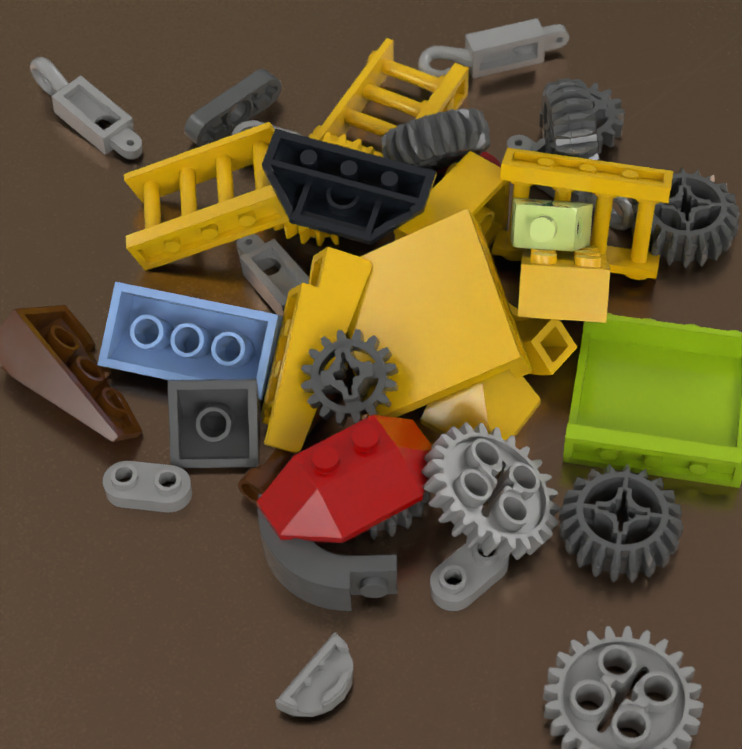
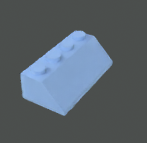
(187, 337)

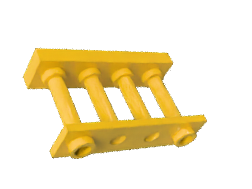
(447, 95)
(606, 182)
(213, 225)

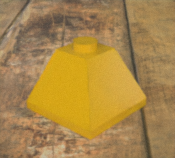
(495, 402)

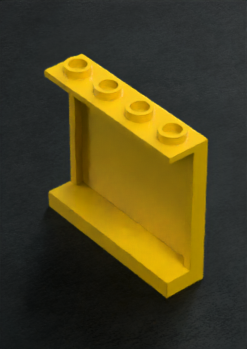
(438, 313)

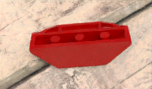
(348, 481)

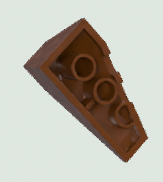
(54, 358)

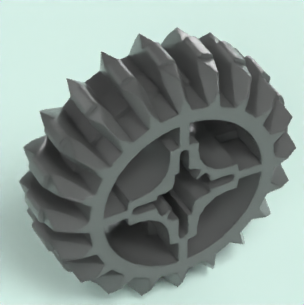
(569, 119)
(438, 138)
(695, 222)
(649, 521)

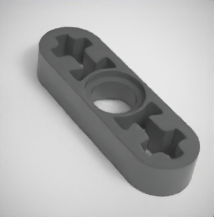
(251, 96)

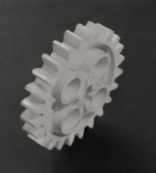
(463, 479)
(584, 678)

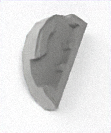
(321, 682)

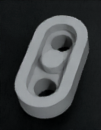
(145, 487)
(473, 571)

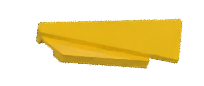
(309, 314)

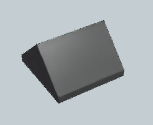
(214, 423)

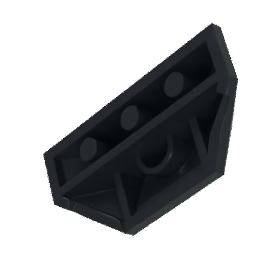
(344, 188)

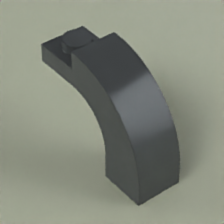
(326, 577)

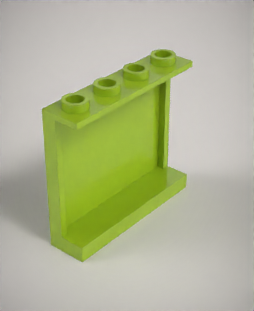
(658, 400)

